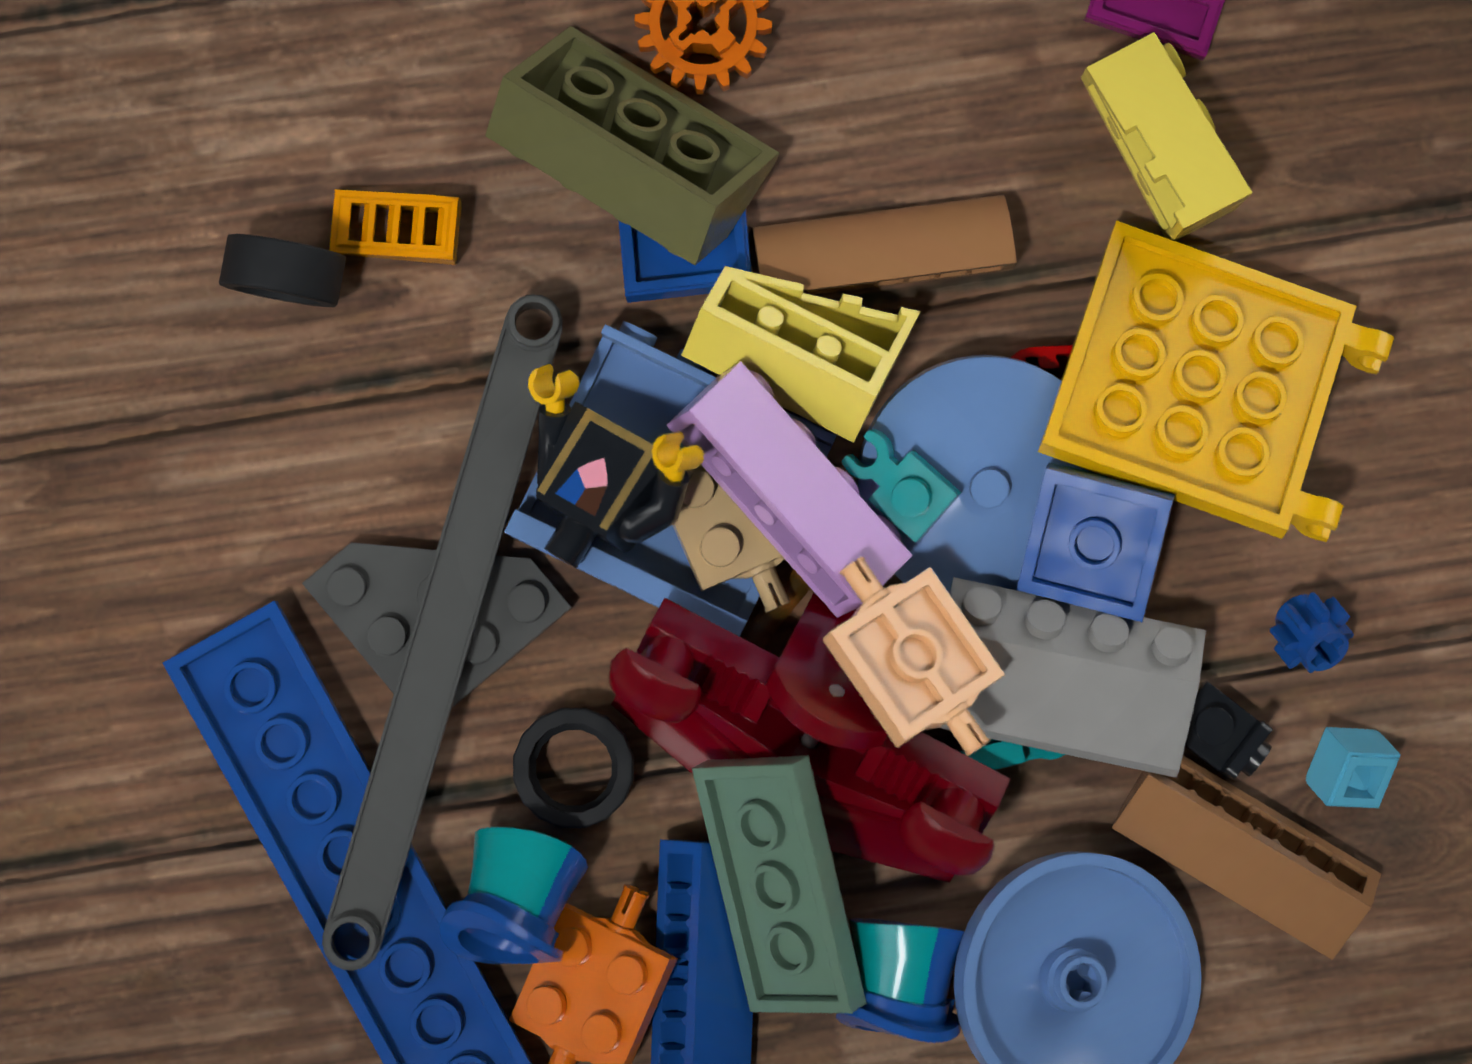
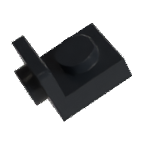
(1226, 734)

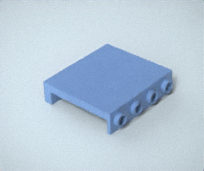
(643, 393)

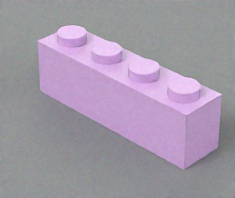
(788, 486)

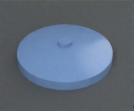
(981, 431)
(1077, 966)

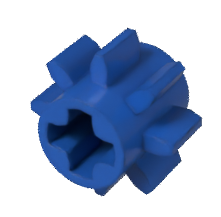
(1311, 632)

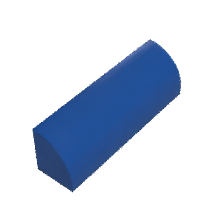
(704, 1003)

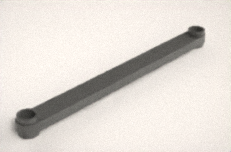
(441, 635)

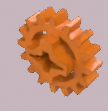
(722, 44)

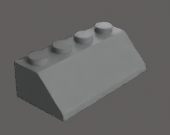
(1084, 678)

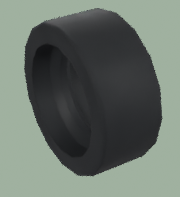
(282, 270)
(526, 765)

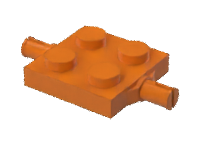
(602, 990)

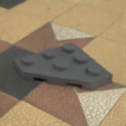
(379, 589)

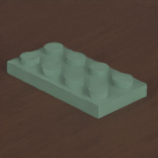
(779, 885)

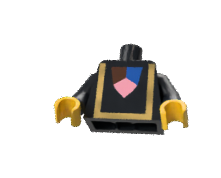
(602, 474)

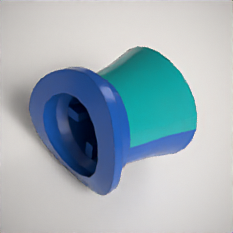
(513, 898)
(905, 979)

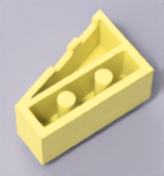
(1165, 136)
(813, 351)

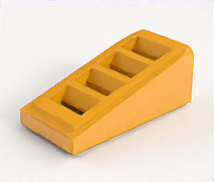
(446, 235)

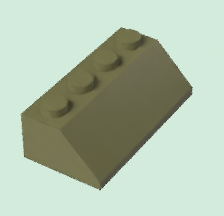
(629, 144)

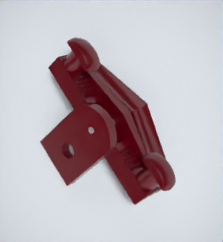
(725, 698)

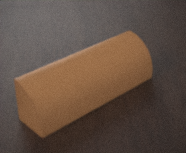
(889, 246)
(1250, 854)

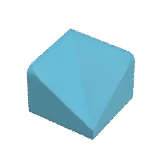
(1352, 767)

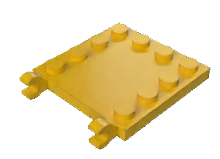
(1206, 382)

